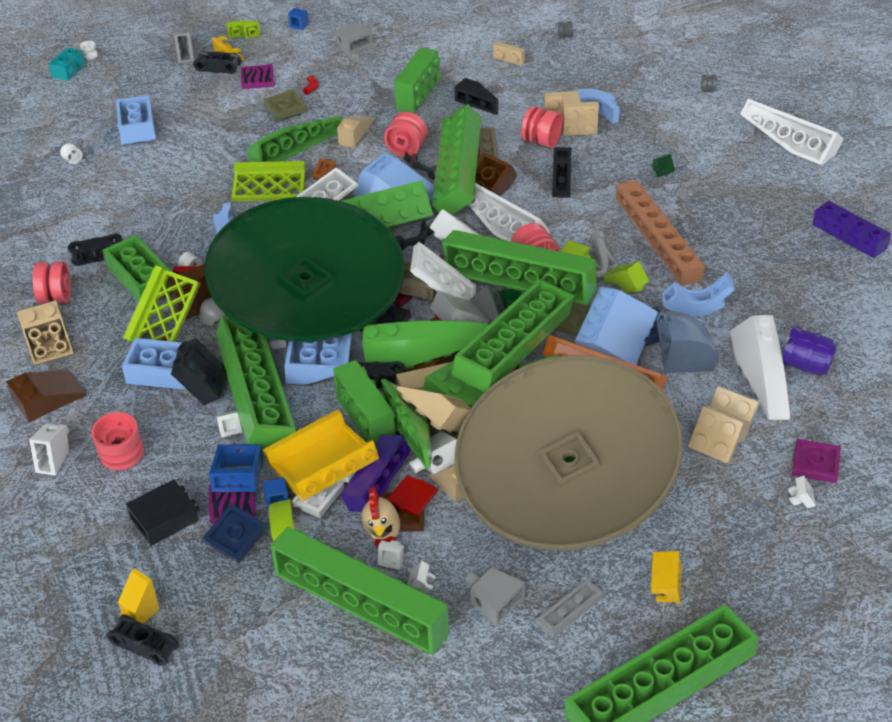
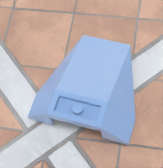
(388, 173)

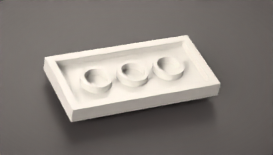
(440, 274)

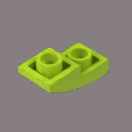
(244, 28)
(280, 517)

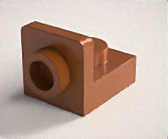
(323, 167)

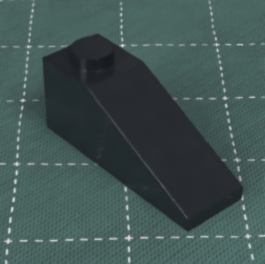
(476, 96)
(561, 172)

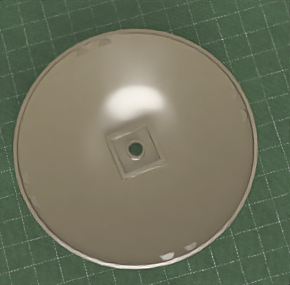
(558, 408)

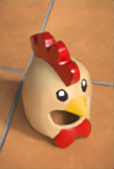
(377, 516)

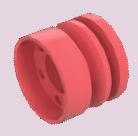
(542, 126)
(535, 235)
(117, 440)

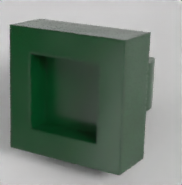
(663, 165)
(510, 296)

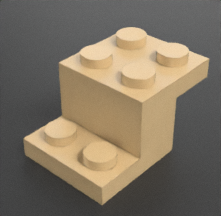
(578, 116)
(723, 424)

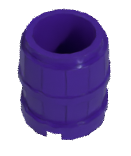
(809, 351)

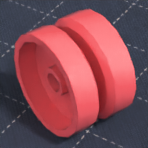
(405, 134)
(51, 282)

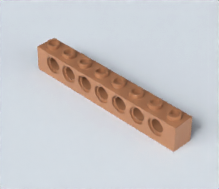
(660, 233)

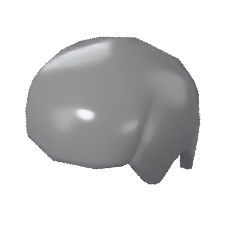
(210, 312)

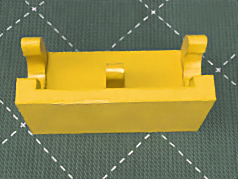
(219, 46)
(666, 576)

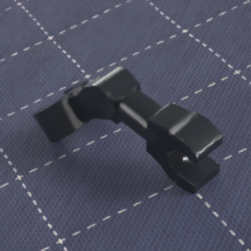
(417, 164)
(424, 232)

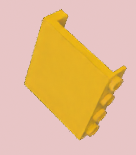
(319, 455)

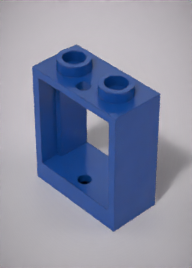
(236, 479)

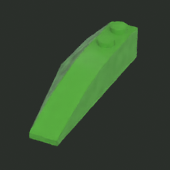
(293, 140)
(417, 340)
(410, 423)

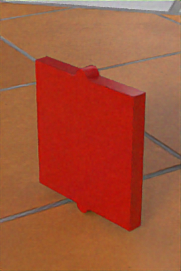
(412, 495)

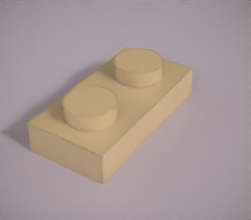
(508, 53)

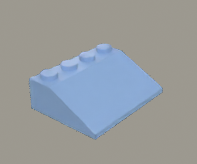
(617, 325)
(315, 359)

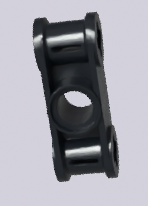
(217, 62)
(91, 249)
(383, 370)
(154, 644)

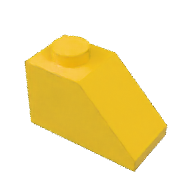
(138, 597)

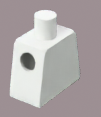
(49, 448)
(442, 454)

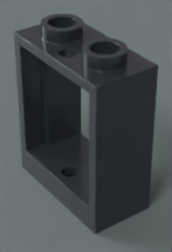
(215, 372)

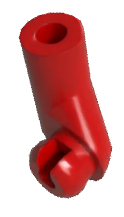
(312, 85)

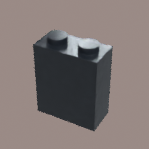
(163, 512)

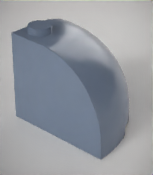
(685, 343)

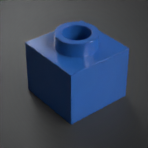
(298, 18)
(275, 491)

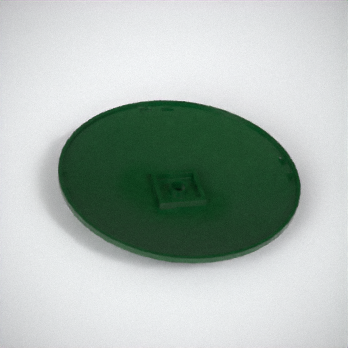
(266, 250)

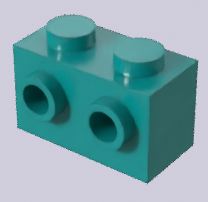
(66, 64)

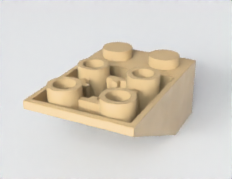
(45, 333)
(442, 410)

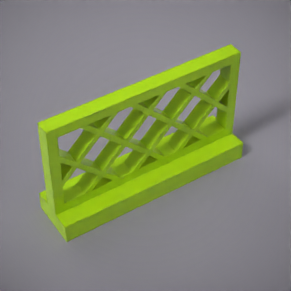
(268, 170)
(149, 302)

